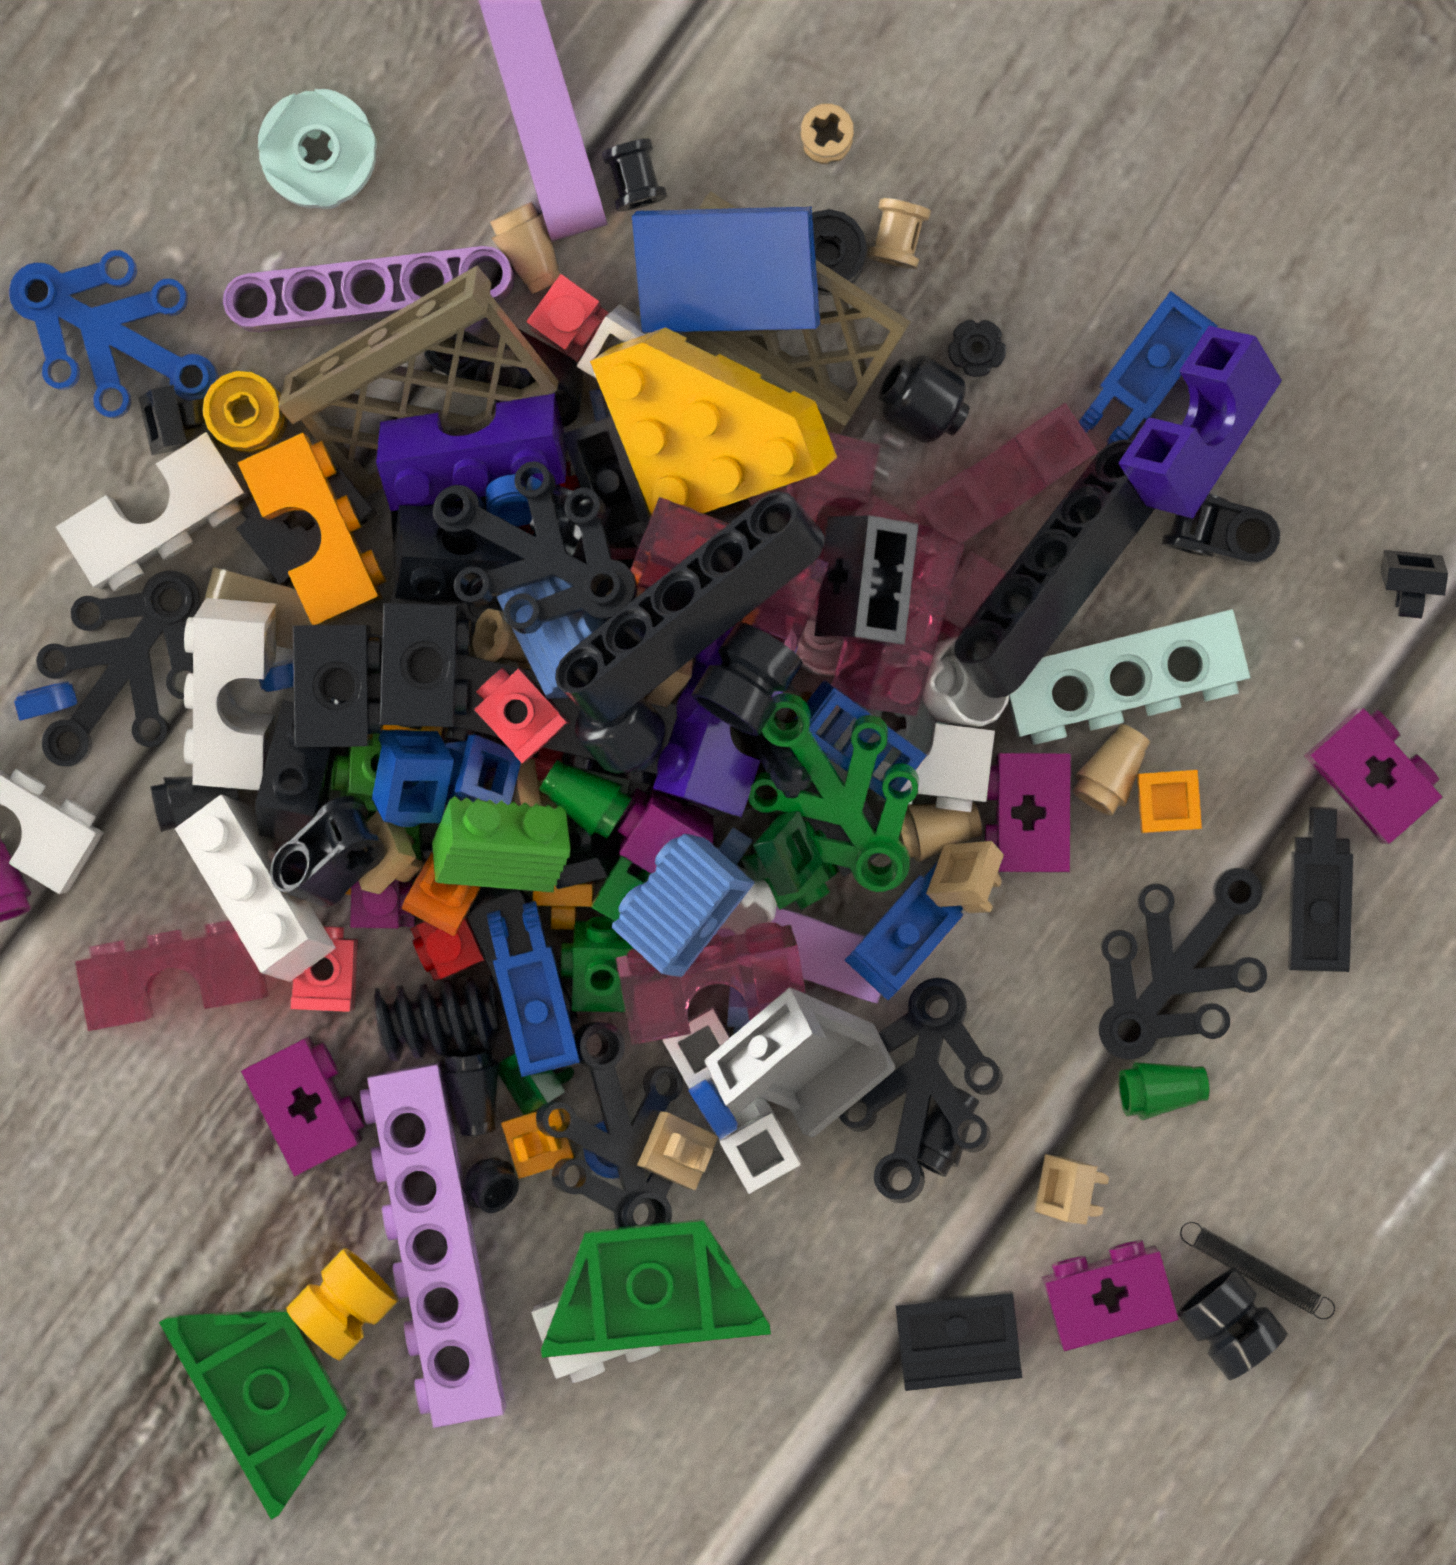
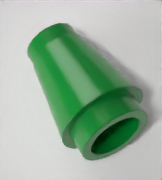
(586, 797)
(1161, 1088)

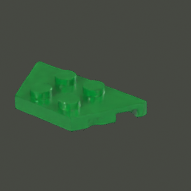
(650, 1291)
(261, 1392)

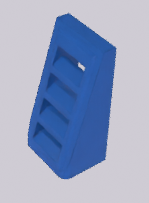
(820, 707)

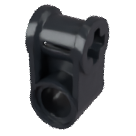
(1217, 532)
(327, 857)

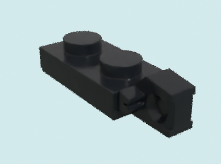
(1320, 897)

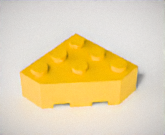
(705, 424)

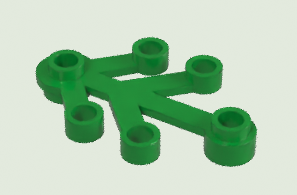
(840, 801)

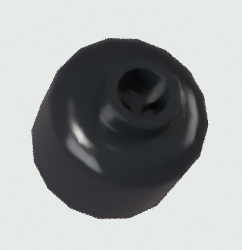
(924, 399)
(626, 742)

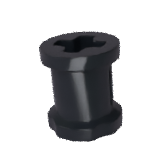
(634, 175)

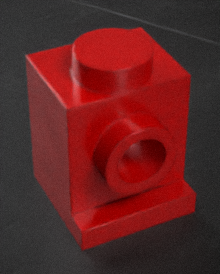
(444, 953)

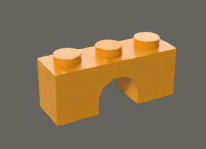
(296, 478)

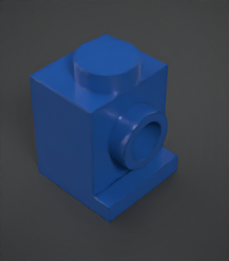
(470, 767)
(412, 777)

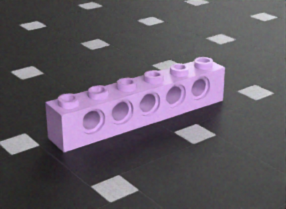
(445, 1396)

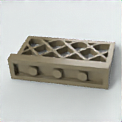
(398, 340)
(793, 373)

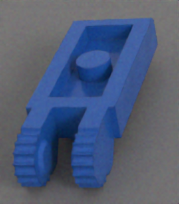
(1149, 365)
(903, 937)
(533, 997)

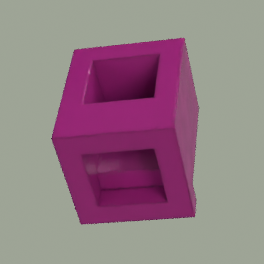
(382, 909)

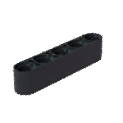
(1052, 576)
(690, 607)

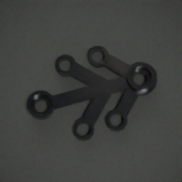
(542, 556)
(127, 661)
(1174, 971)
(925, 1078)
(623, 1140)

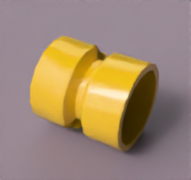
(244, 412)
(342, 1304)

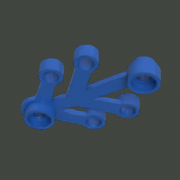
(104, 328)

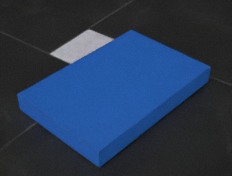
(726, 269)

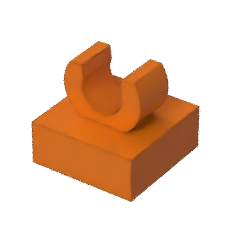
(439, 902)

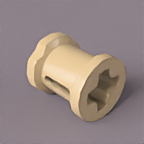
(821, 116)
(898, 233)
(496, 640)

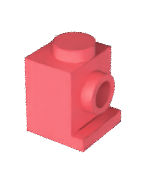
(567, 318)
(543, 716)
(339, 990)

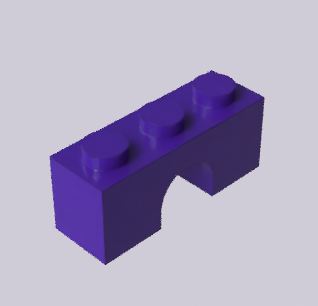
(1228, 390)
(422, 460)
(700, 755)

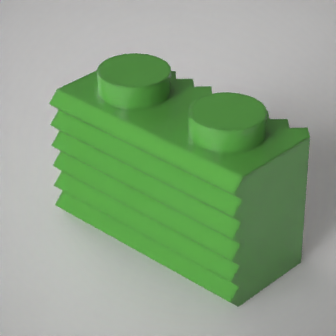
(501, 845)

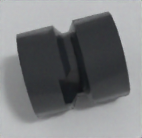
(839, 244)
(744, 682)
(1219, 1307)

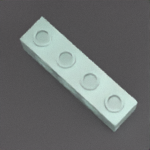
(1210, 637)

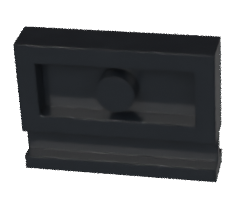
(958, 1340)

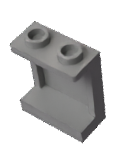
(801, 1059)

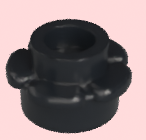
(977, 363)
(491, 1185)

